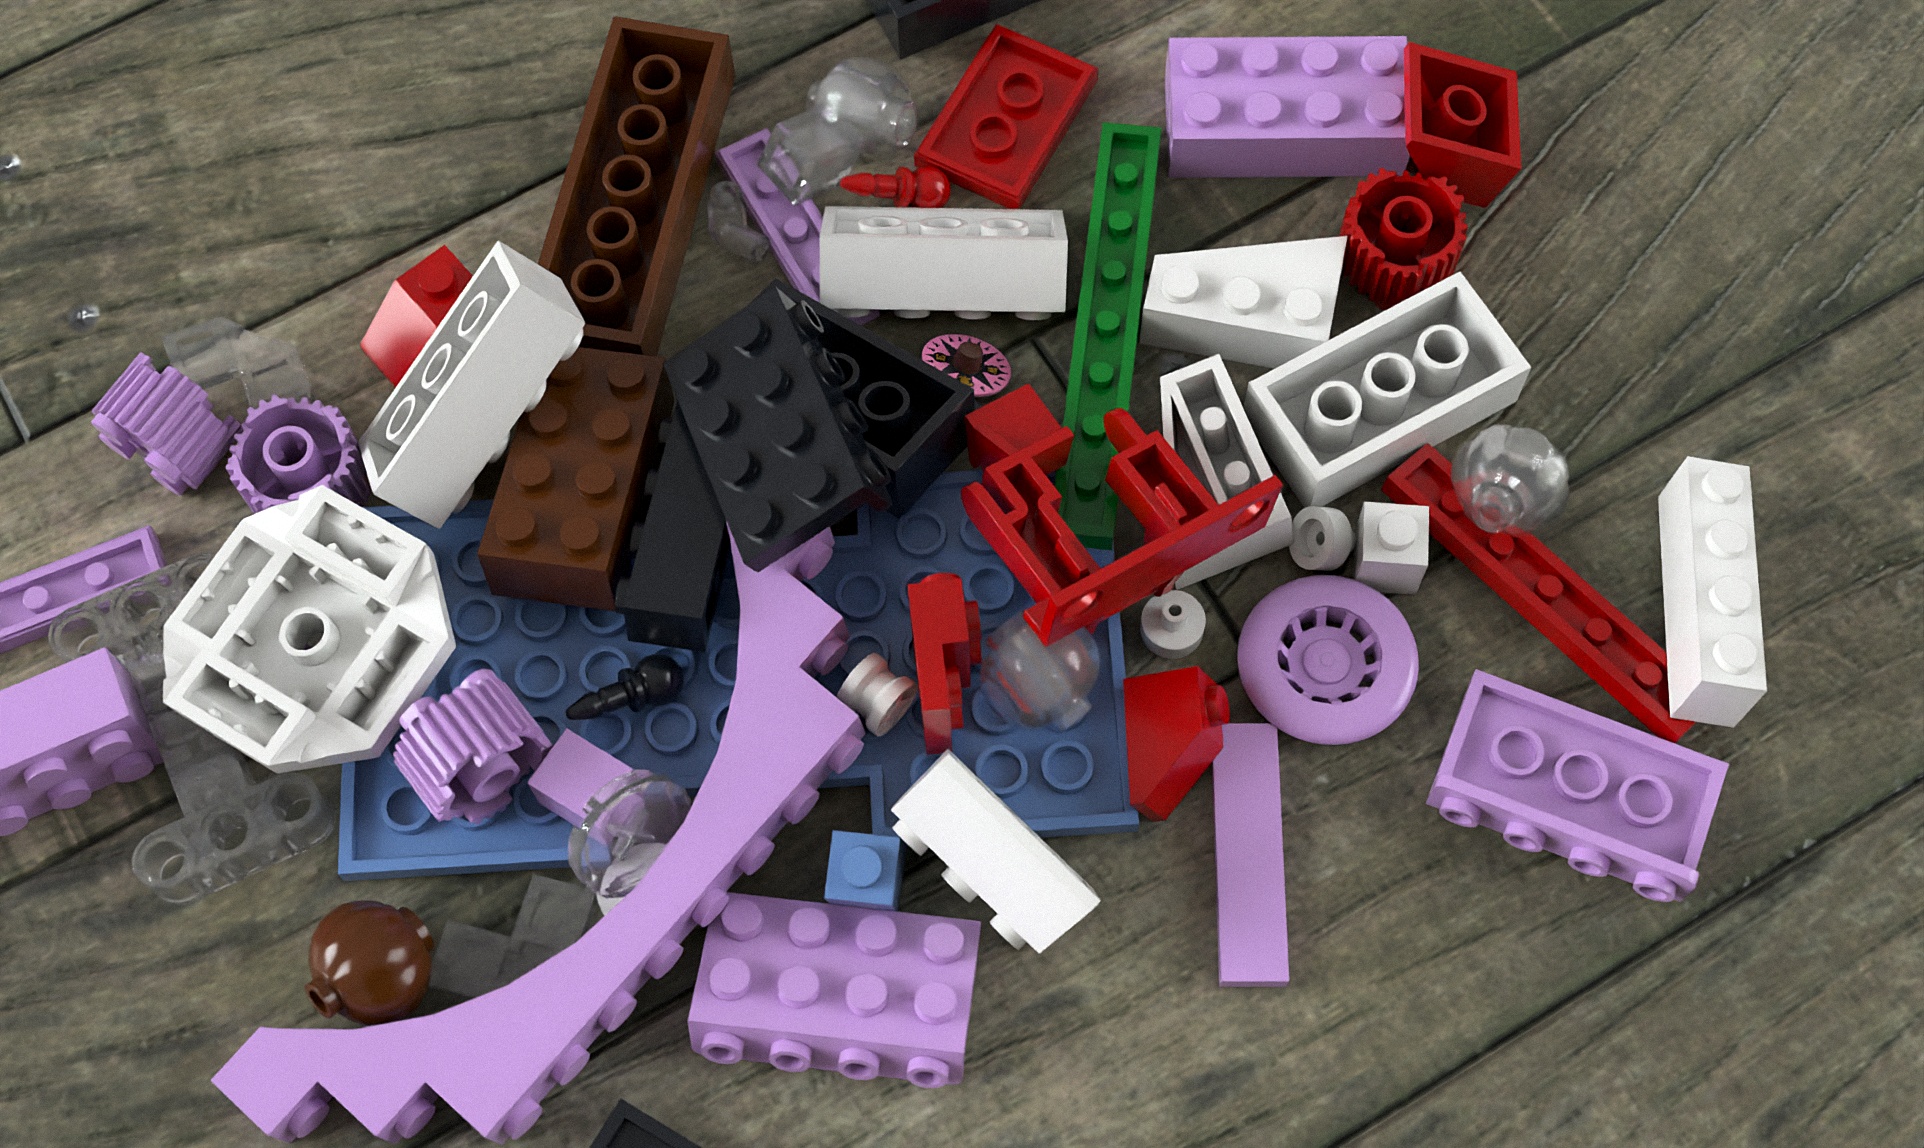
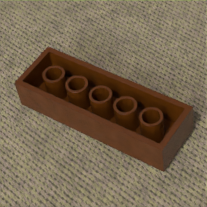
(638, 179)

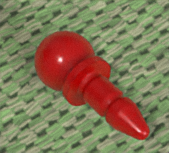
(920, 188)

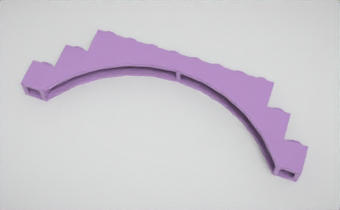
(515, 1043)

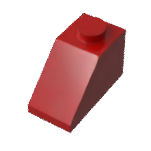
(1171, 735)

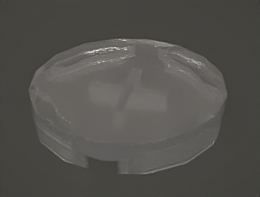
(626, 831)

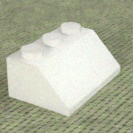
(992, 855)

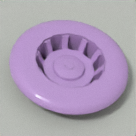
(1328, 661)

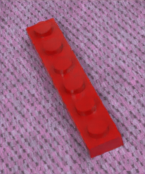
(1546, 595)

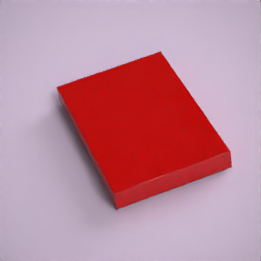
(1007, 117)

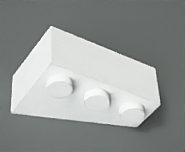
(1245, 300)
(1220, 448)

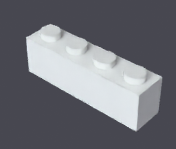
(1711, 593)

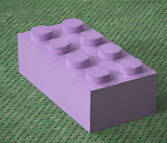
(1285, 106)
(70, 737)

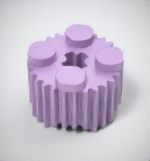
(165, 423)
(294, 450)
(469, 748)

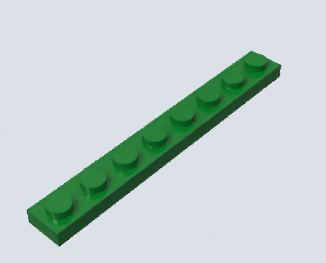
(1107, 325)

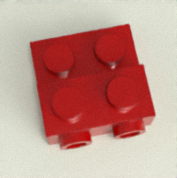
(945, 645)

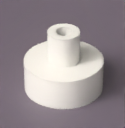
(1321, 538)
(1172, 624)

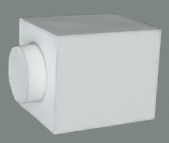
(1391, 547)

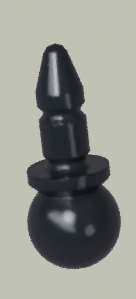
(653, 681)

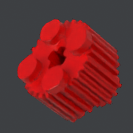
(1402, 235)

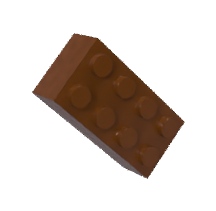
(577, 481)

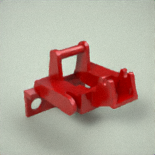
(1018, 513)

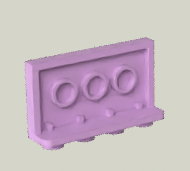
(1578, 787)
(836, 990)

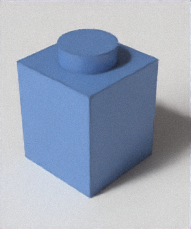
(865, 870)

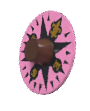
(969, 362)

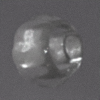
(869, 104)
(1510, 481)
(1038, 683)

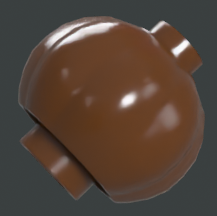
(369, 963)

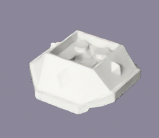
(274, 584)

